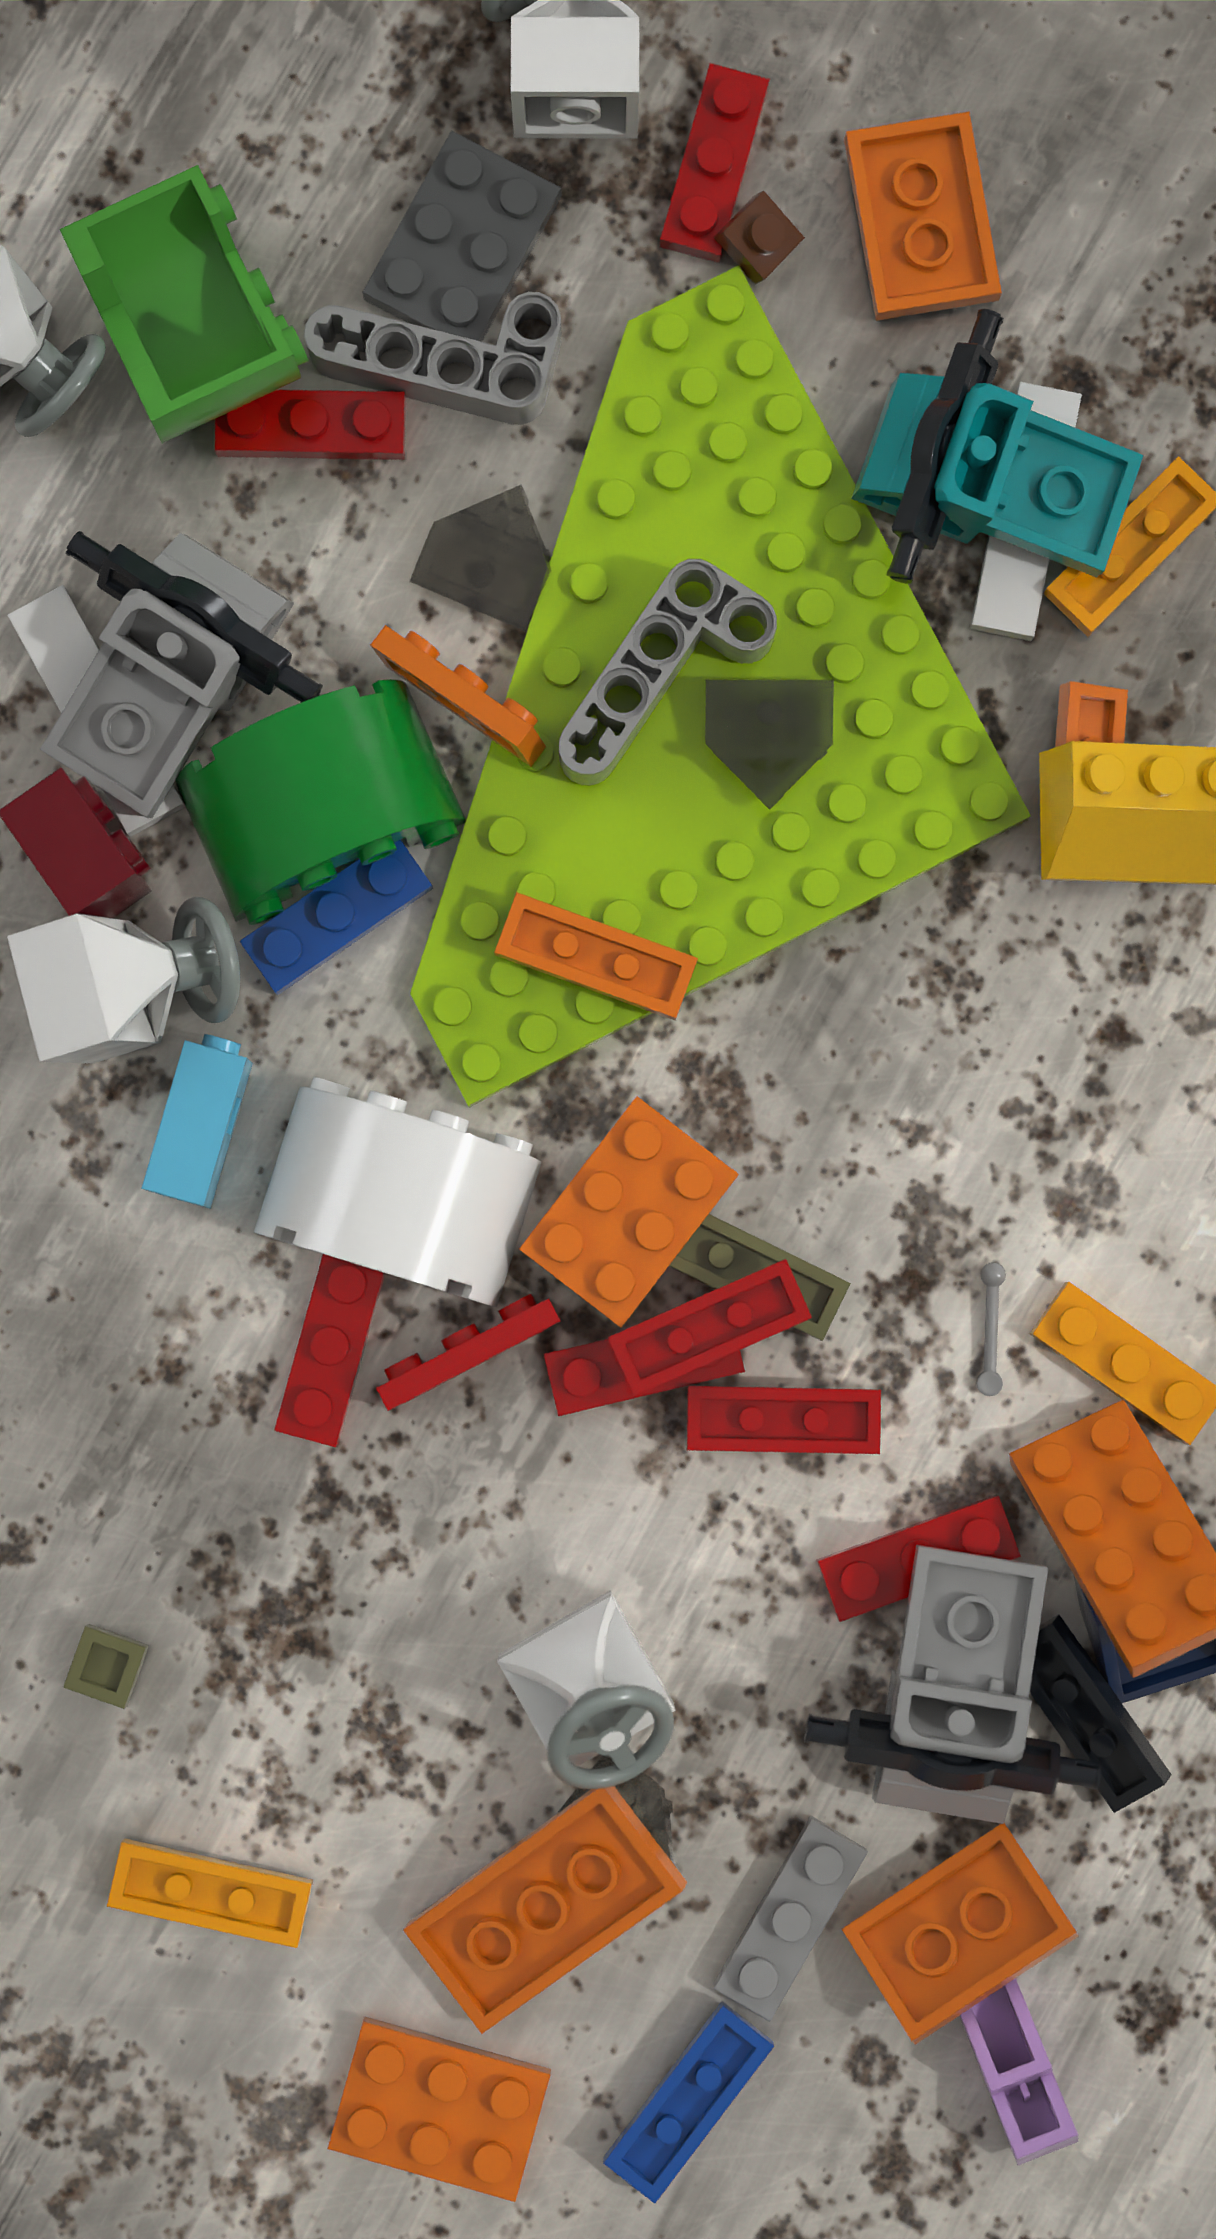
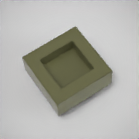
(106, 1666)

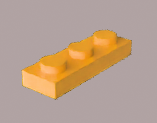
(1146, 537)
(1127, 1363)
(210, 1893)

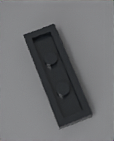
(1092, 1717)

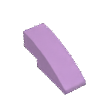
(1018, 2075)

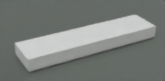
(1011, 576)
(62, 654)

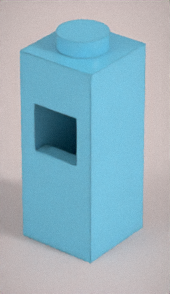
(198, 1121)

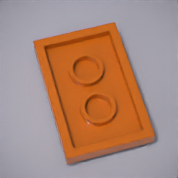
(922, 216)
(628, 1211)
(959, 1933)
(439, 2109)

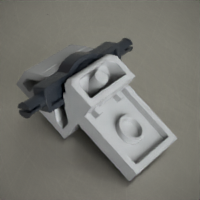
(168, 661)
(960, 1695)

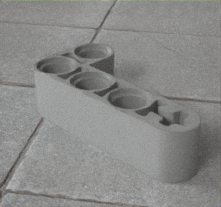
(434, 350)
(653, 677)

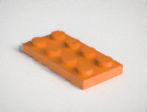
(1124, 1535)
(545, 1906)

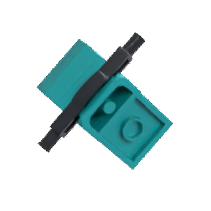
(977, 459)

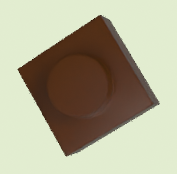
(759, 237)

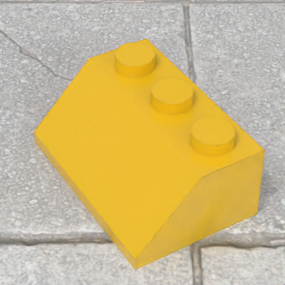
(1128, 813)

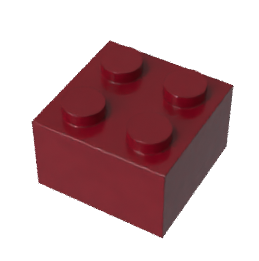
(73, 849)

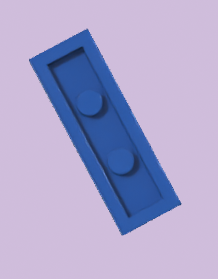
(334, 917)
(688, 2102)

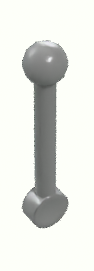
(989, 1381)

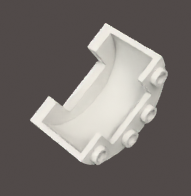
(399, 1191)

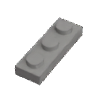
(790, 1918)

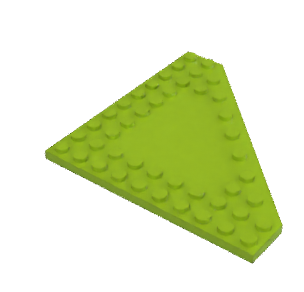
(724, 462)

